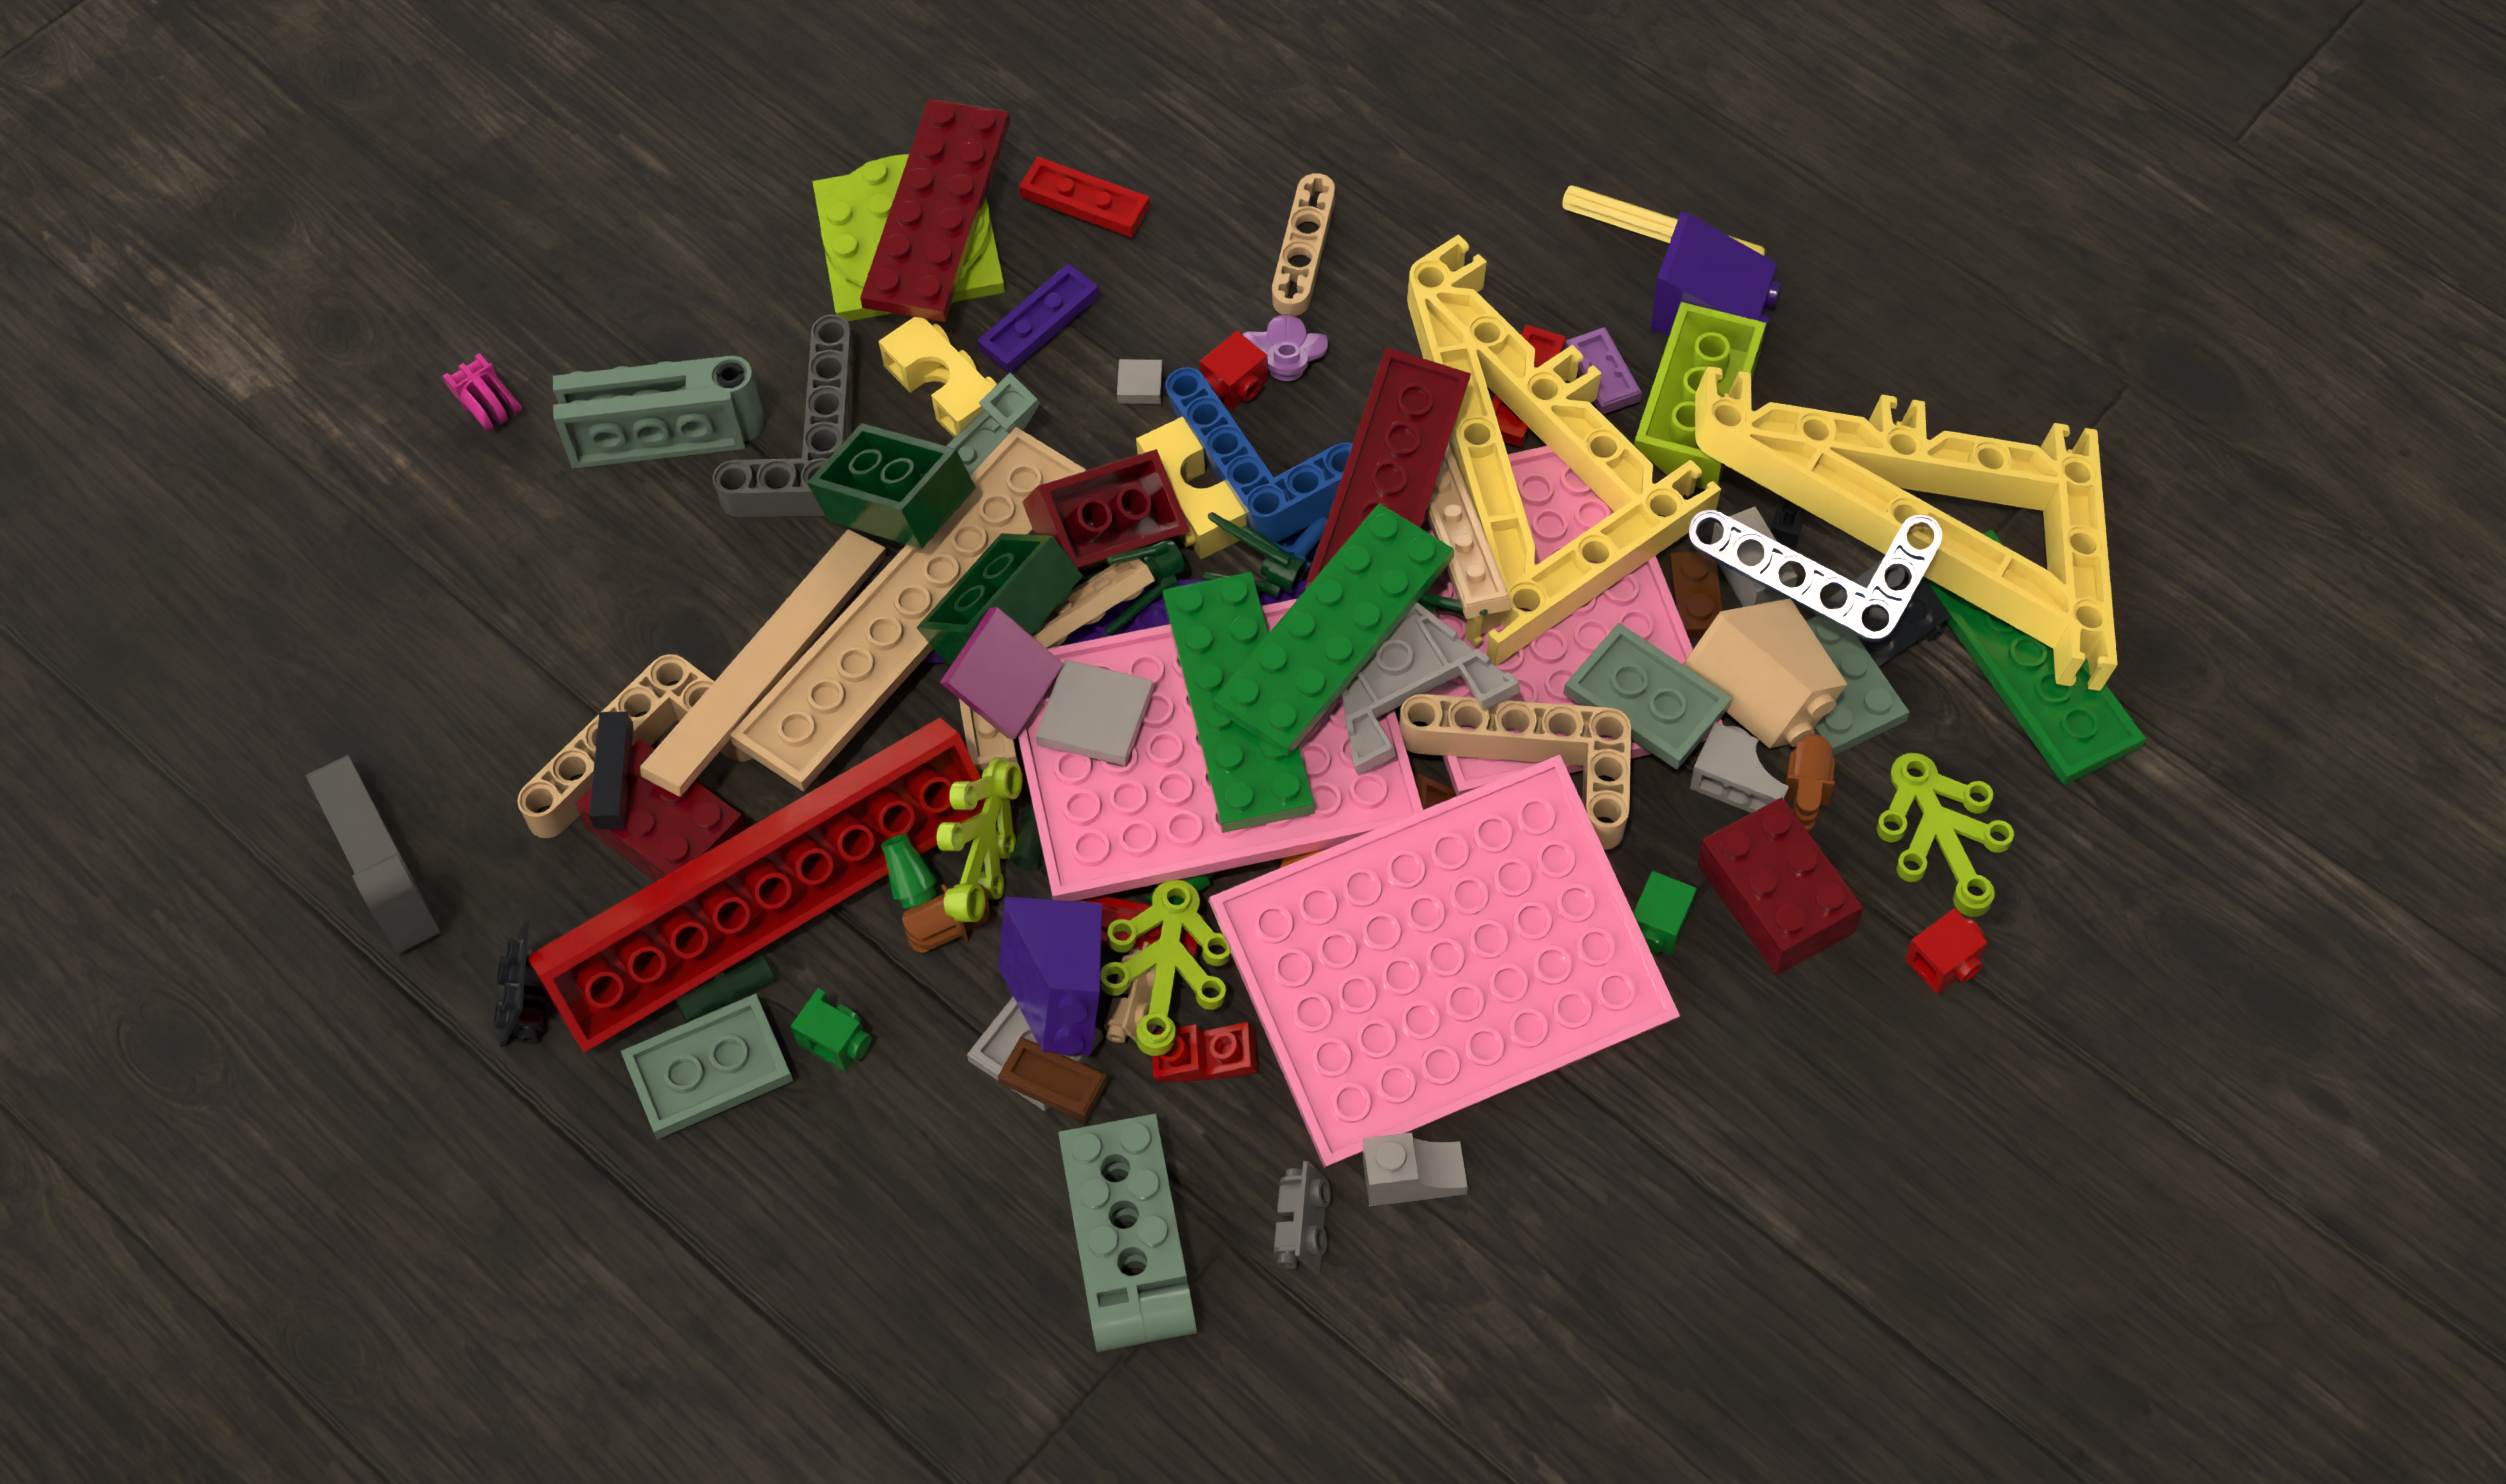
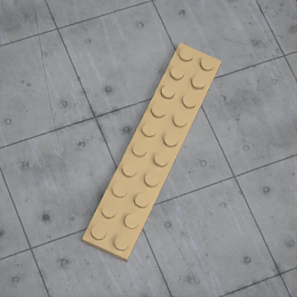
(876, 638)

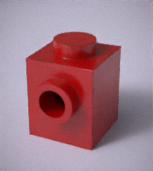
(1235, 370)
(1947, 951)

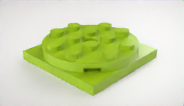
(852, 221)

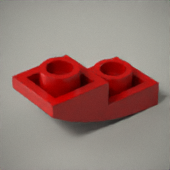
(1208, 1054)

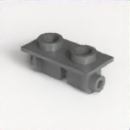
(1305, 1197)

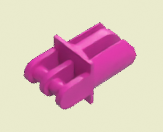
(477, 386)

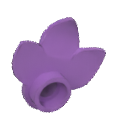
(1288, 346)

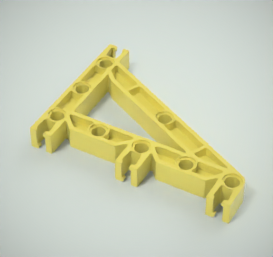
(1471, 336)
(1854, 478)

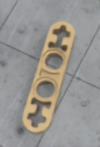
(1303, 244)

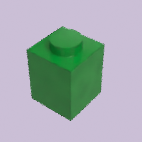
(1664, 912)

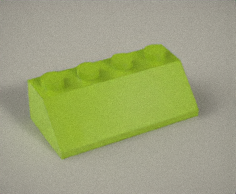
(1696, 341)

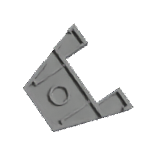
(1412, 662)

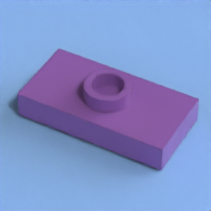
(1616, 384)

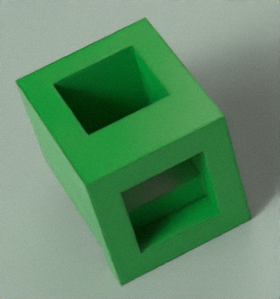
(830, 1032)

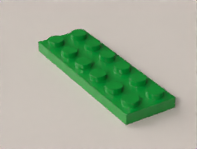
(1333, 629)
(1214, 633)
(2068, 724)

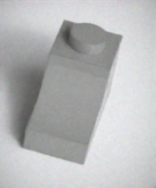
(1732, 772)
(1411, 1169)

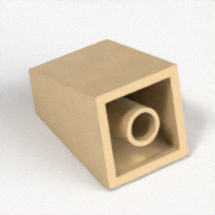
(1771, 669)

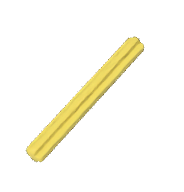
(1626, 215)

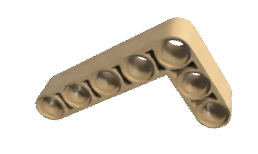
(645, 693)
(1534, 744)

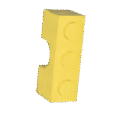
(924, 354)
(1183, 461)

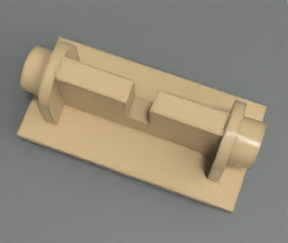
(1127, 1012)

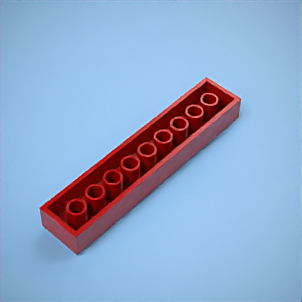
(752, 887)

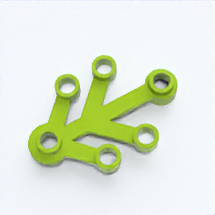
(998, 785)
(1943, 825)
(1167, 956)

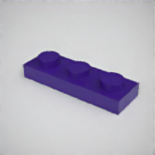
(1038, 318)

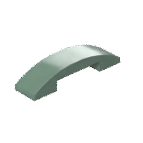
(1004, 409)

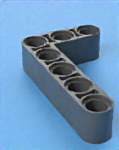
(828, 391)
(372, 855)

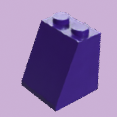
(1713, 273)
(1054, 969)

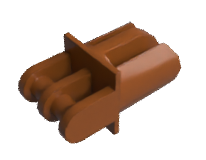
(1810, 778)
(930, 926)

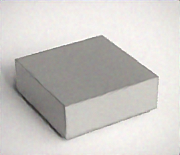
(1139, 381)

